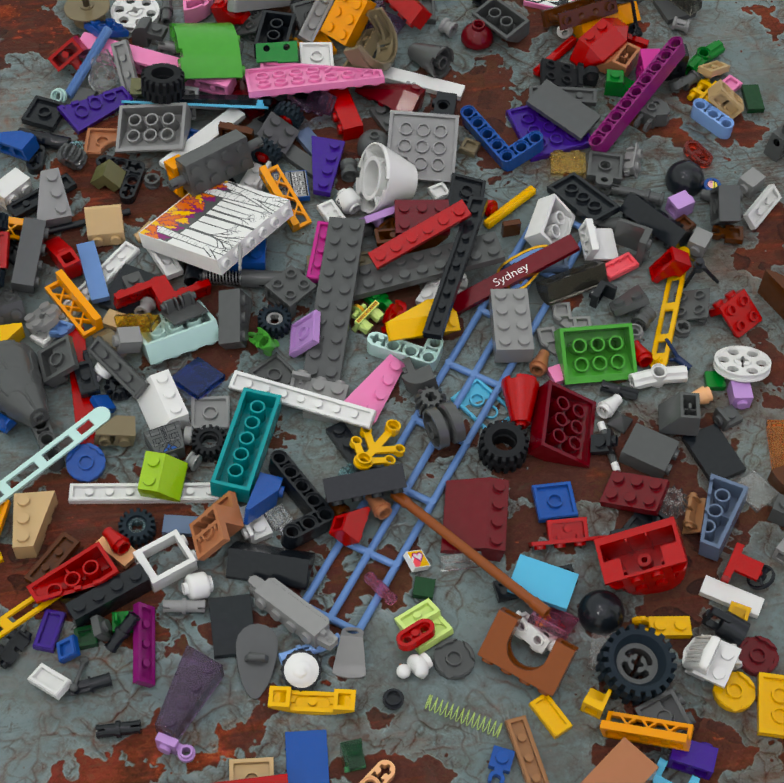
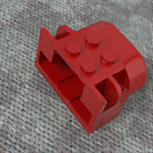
(643, 558)

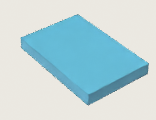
(478, 392)
(545, 581)

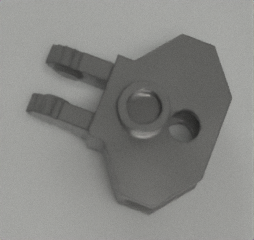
(653, 115)

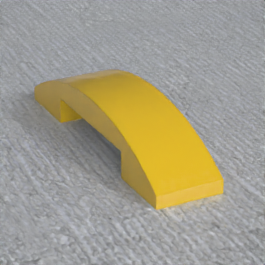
(311, 702)

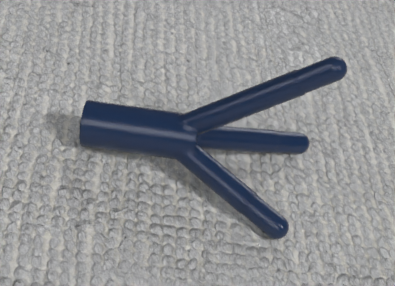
(678, 359)

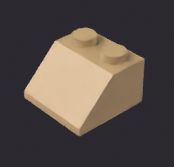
(105, 225)

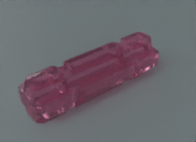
(380, 588)

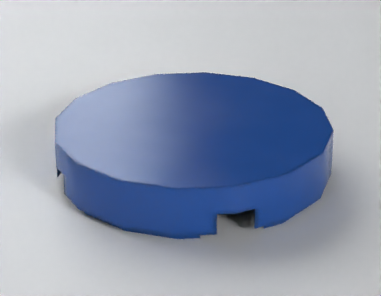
(85, 462)

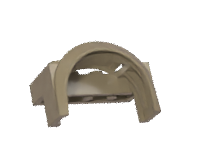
(371, 39)

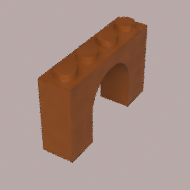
(498, 651)

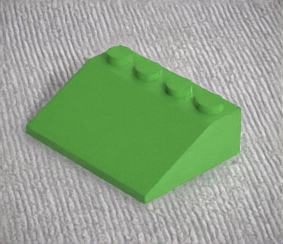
(596, 353)

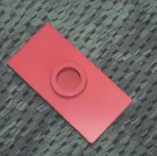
(620, 266)

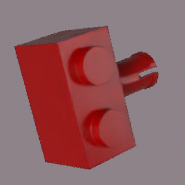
(68, 54)

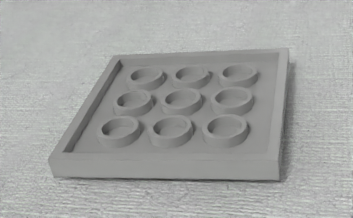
(426, 142)

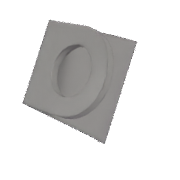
(350, 655)

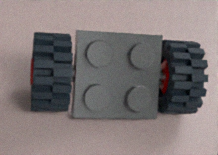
(278, 133)

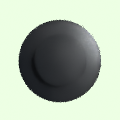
(393, 699)

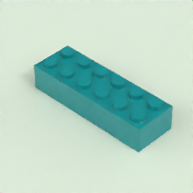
(246, 444)

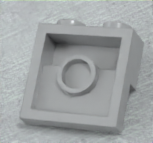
(337, 390)

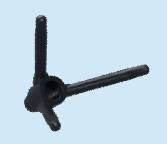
(634, 28)
(698, 267)

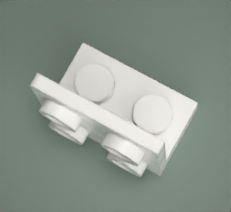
(597, 242)

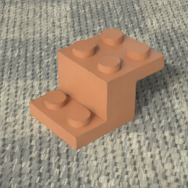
(216, 525)

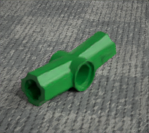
(705, 55)

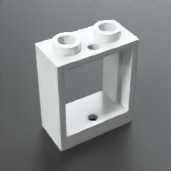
(173, 574)

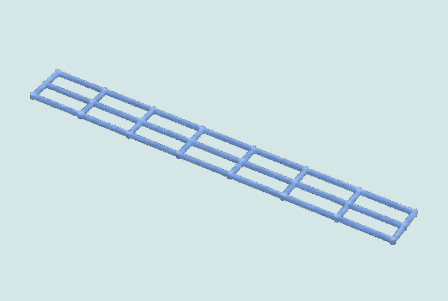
(369, 552)

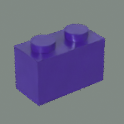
(697, 762)

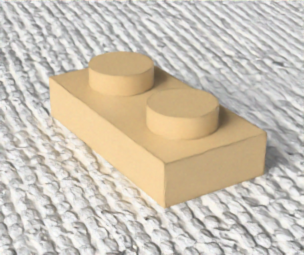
(713, 69)

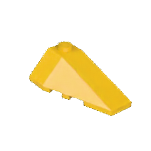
(412, 322)

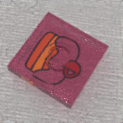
(556, 623)

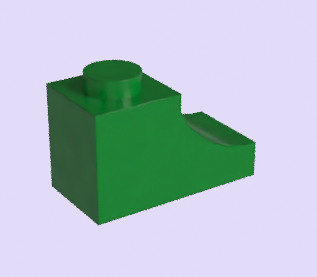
(616, 83)

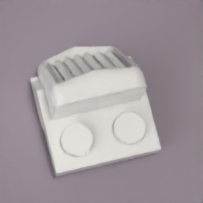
(710, 659)

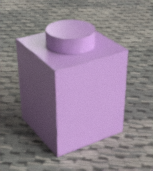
(680, 204)
(740, 394)

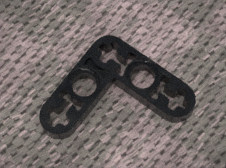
(131, 174)

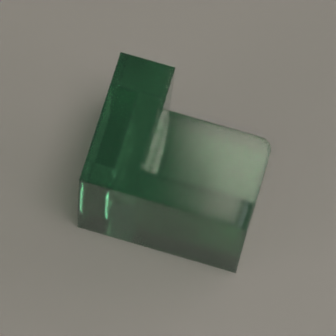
(352, 755)

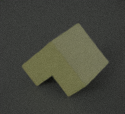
(108, 175)

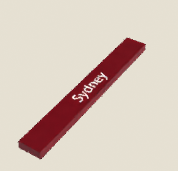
(516, 273)

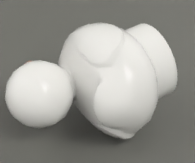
(417, 664)

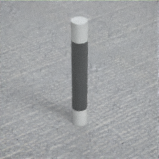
(612, 457)

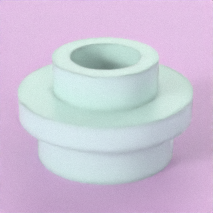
(59, 92)

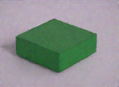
(714, 381)

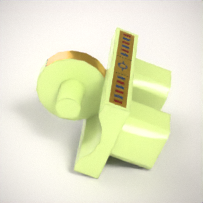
(363, 315)

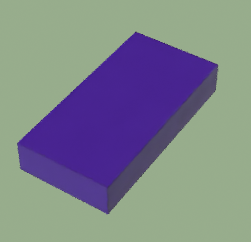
(49, 630)

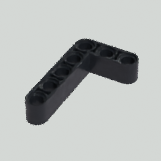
(306, 499)

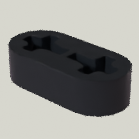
(40, 160)

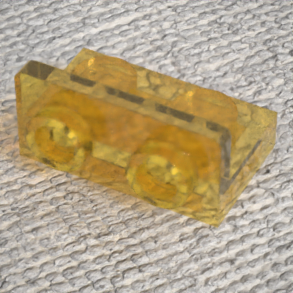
(567, 162)
(146, 322)

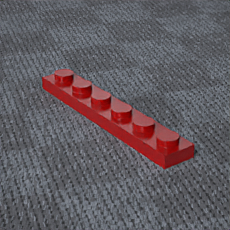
(419, 234)

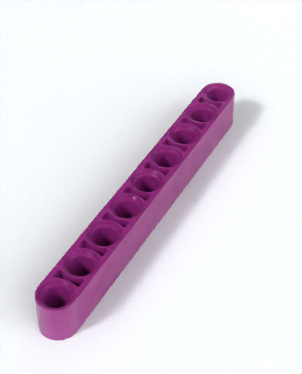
(637, 95)

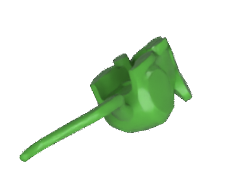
(263, 341)

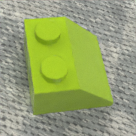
(162, 476)

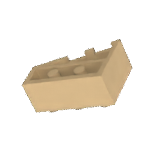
(30, 521)

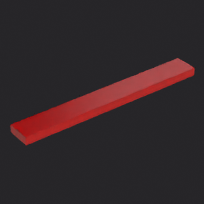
(81, 405)

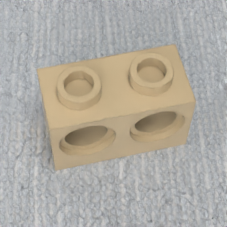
(725, 99)

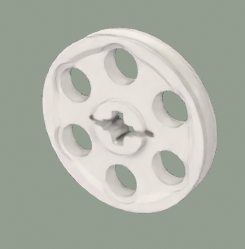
(134, 12)
(734, 363)

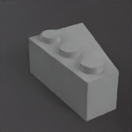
(52, 199)

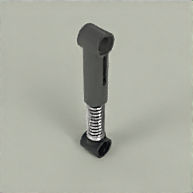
(246, 278)

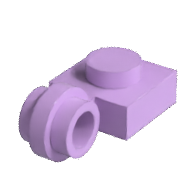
(168, 744)

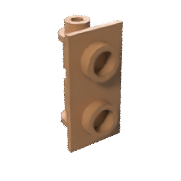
(694, 514)

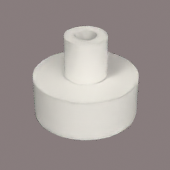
(101, 372)

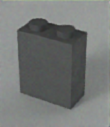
(649, 451)

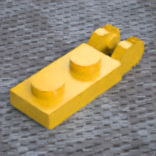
(670, 626)

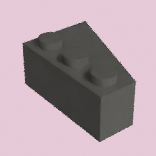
(233, 318)

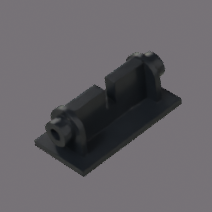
(16, 639)

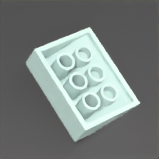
(172, 341)

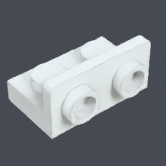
(252, 178)
(257, 530)

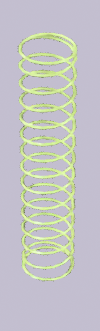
(430, 699)

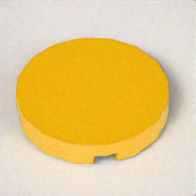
(737, 695)

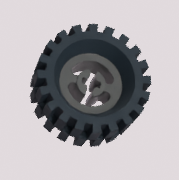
(653, 665)

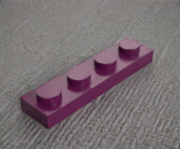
(144, 645)

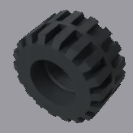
(162, 83)
(503, 459)

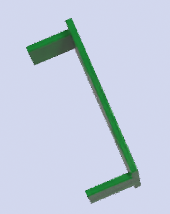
(277, 52)

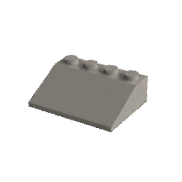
(153, 127)

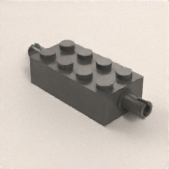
(214, 162)

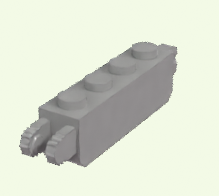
(292, 612)

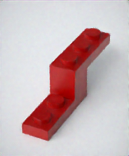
(159, 290)

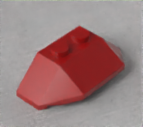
(600, 42)

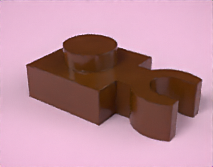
(730, 233)

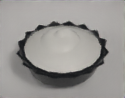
(301, 670)

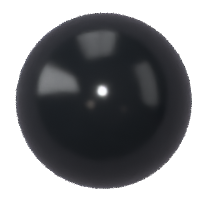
(684, 176)
(601, 612)

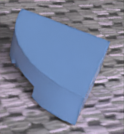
(61, 329)

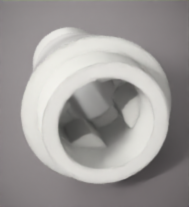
(607, 407)

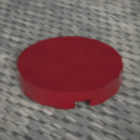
(758, 655)

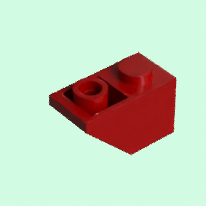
(349, 526)

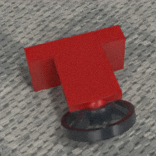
(747, 567)

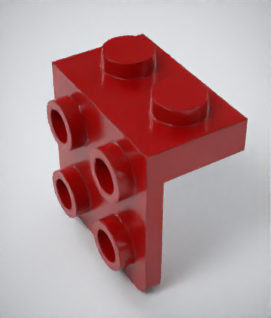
(737, 312)

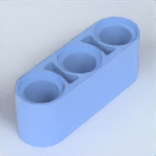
(712, 118)

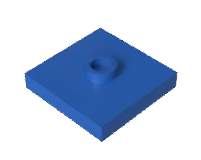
(554, 501)

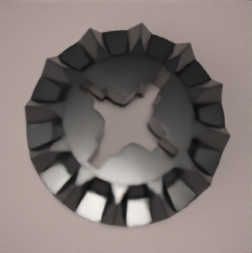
(114, 393)

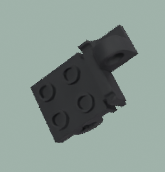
(566, 75)

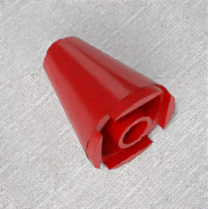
(520, 397)

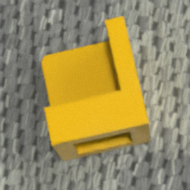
(595, 702)

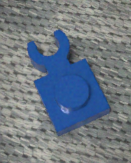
(500, 762)

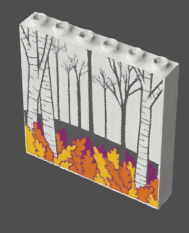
(212, 225)

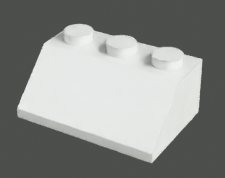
(549, 221)
(162, 402)

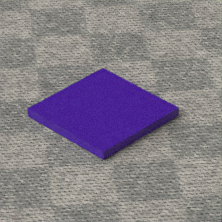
(526, 120)

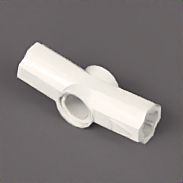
(665, 374)

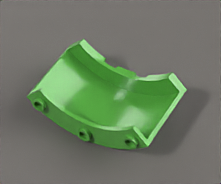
(207, 50)

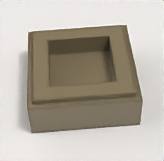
(469, 147)

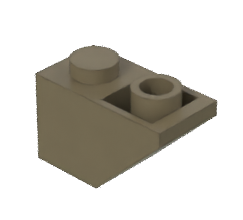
(117, 432)

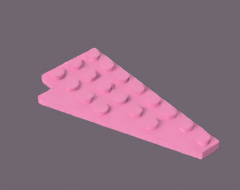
(292, 78)

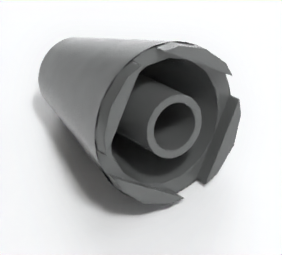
(432, 58)

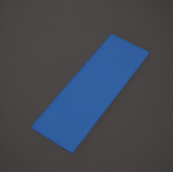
(307, 756)

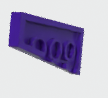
(94, 109)
(325, 163)

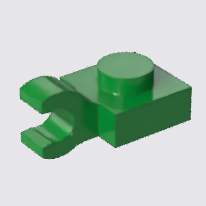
(383, 300)

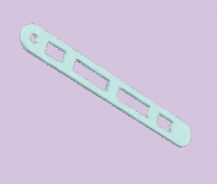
(97, 417)

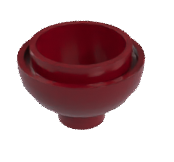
(477, 35)

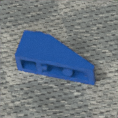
(18, 144)
(264, 496)

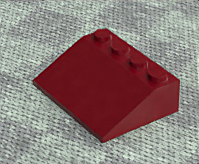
(562, 426)
(477, 515)

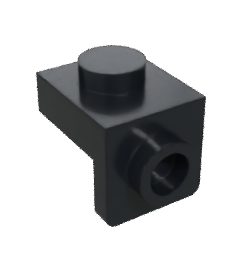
(603, 289)

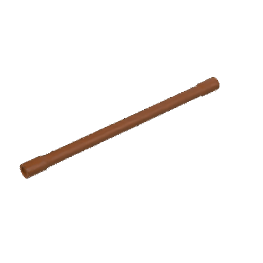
(532, 601)

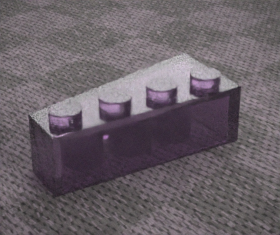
(188, 692)

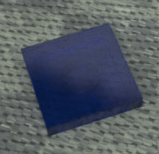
(198, 378)

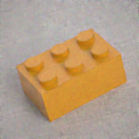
(347, 20)

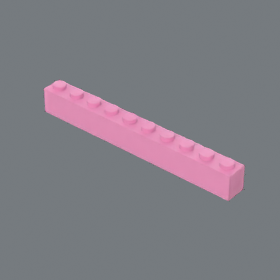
(145, 57)

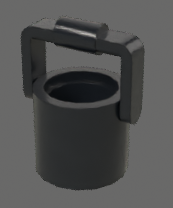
(730, 628)

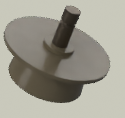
(86, 11)

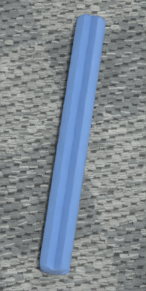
(86, 64)

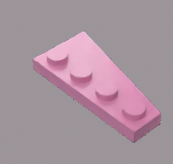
(377, 386)

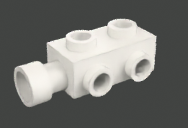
(534, 635)

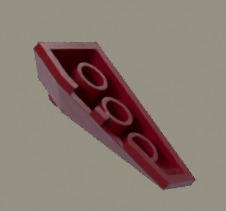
(395, 96)

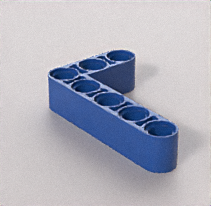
(496, 147)

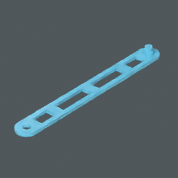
(259, 105)

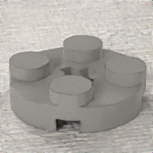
(43, 318)

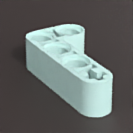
(381, 347)

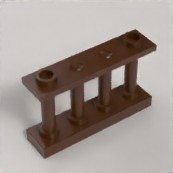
(578, 12)

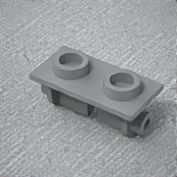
(632, 161)

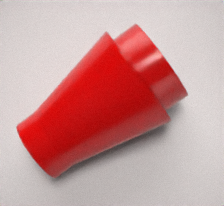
(643, 356)
(118, 543)

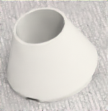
(384, 178)

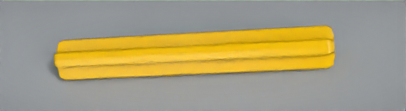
(509, 207)

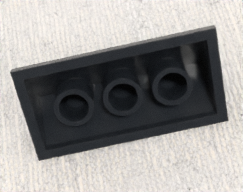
(286, 565)

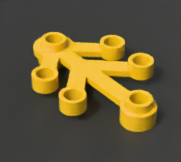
(365, 460)

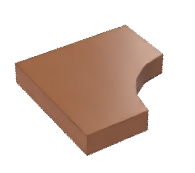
(99, 140)

